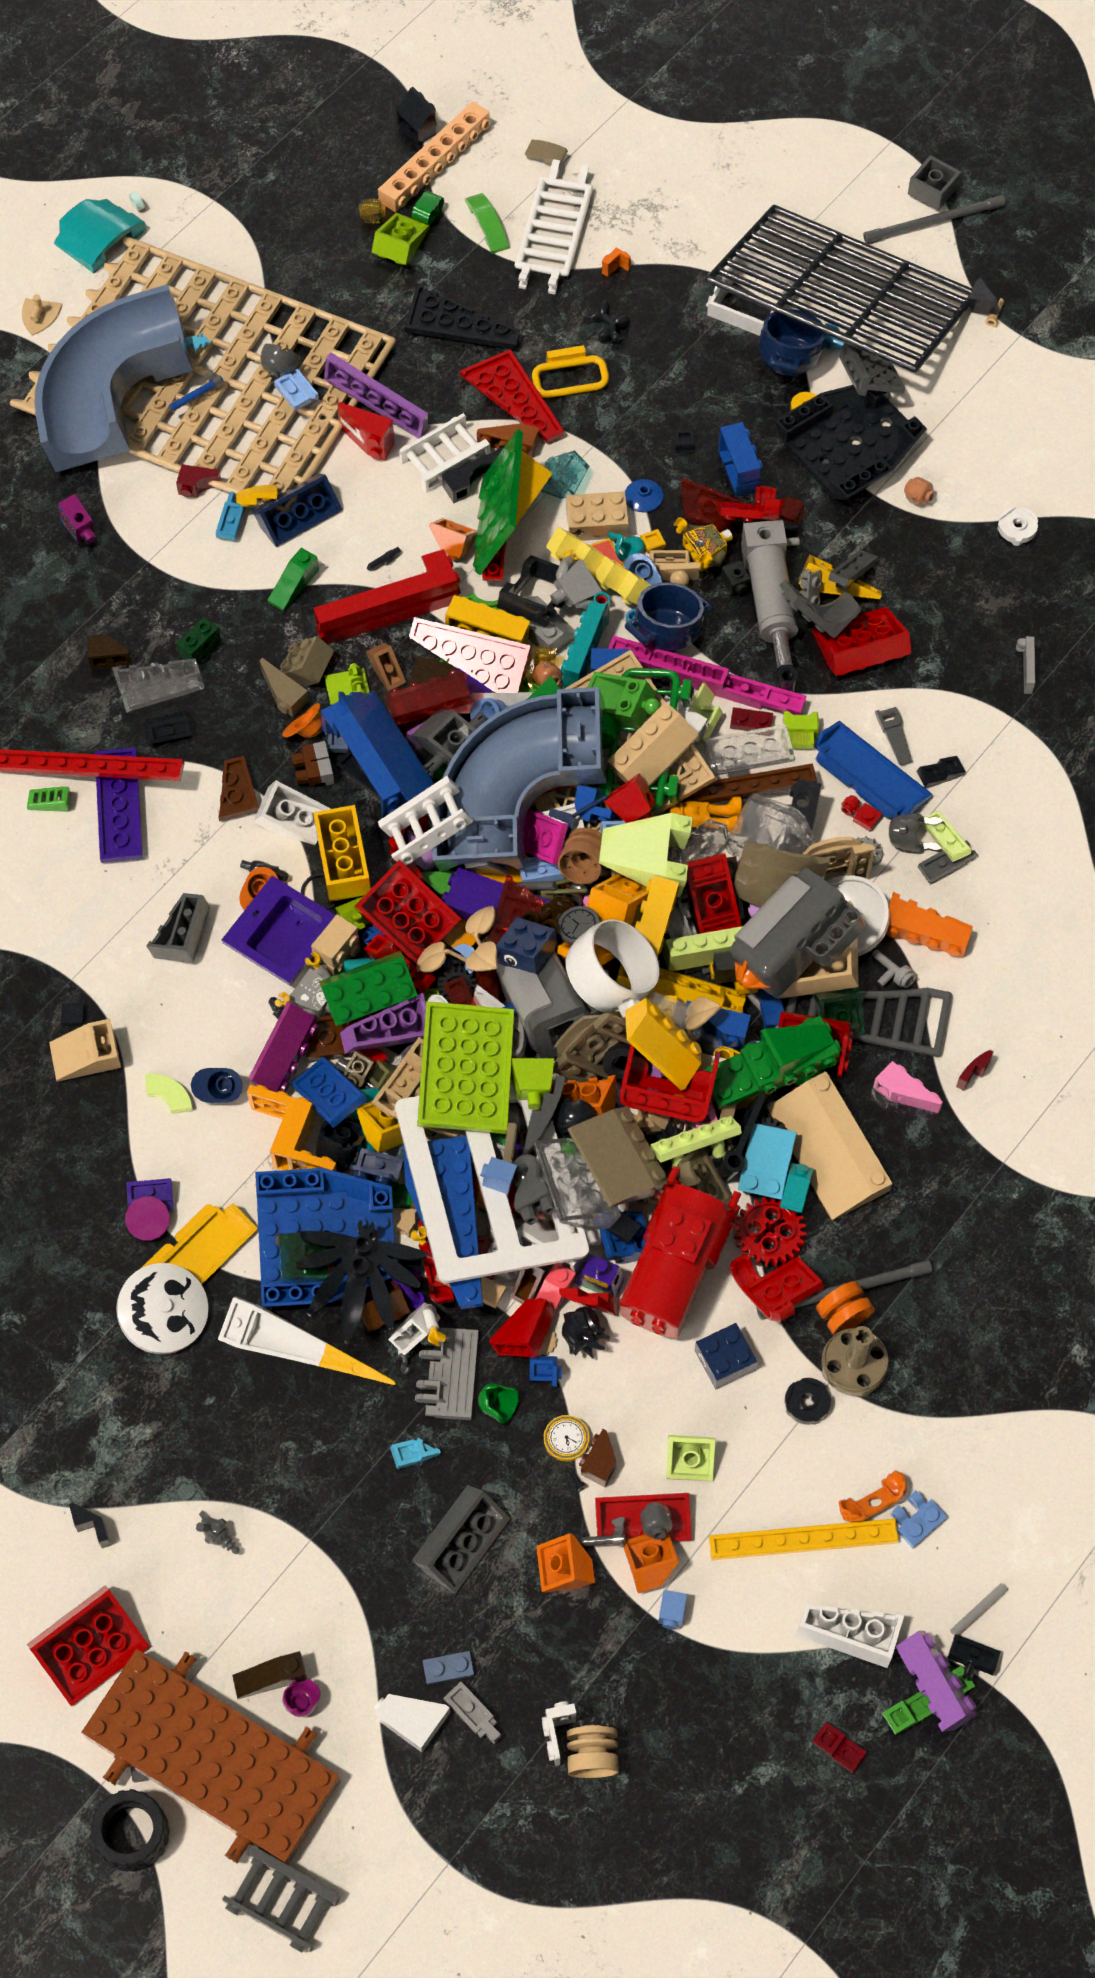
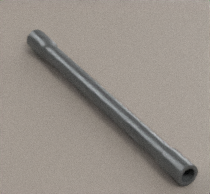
(880, 233)
(911, 1271)

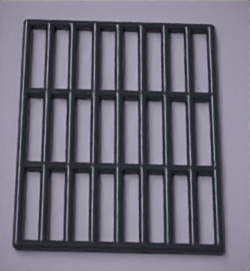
(867, 310)

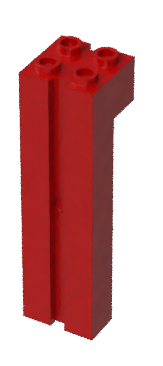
(390, 602)

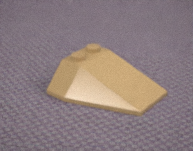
(405, 1084)

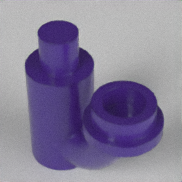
(416, 1298)

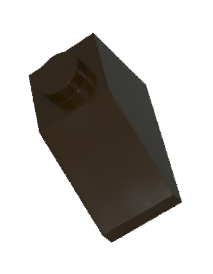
(106, 652)

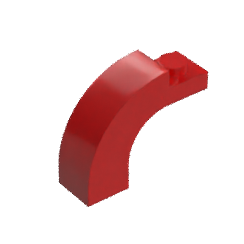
(383, 946)

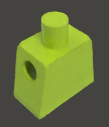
(532, 1079)

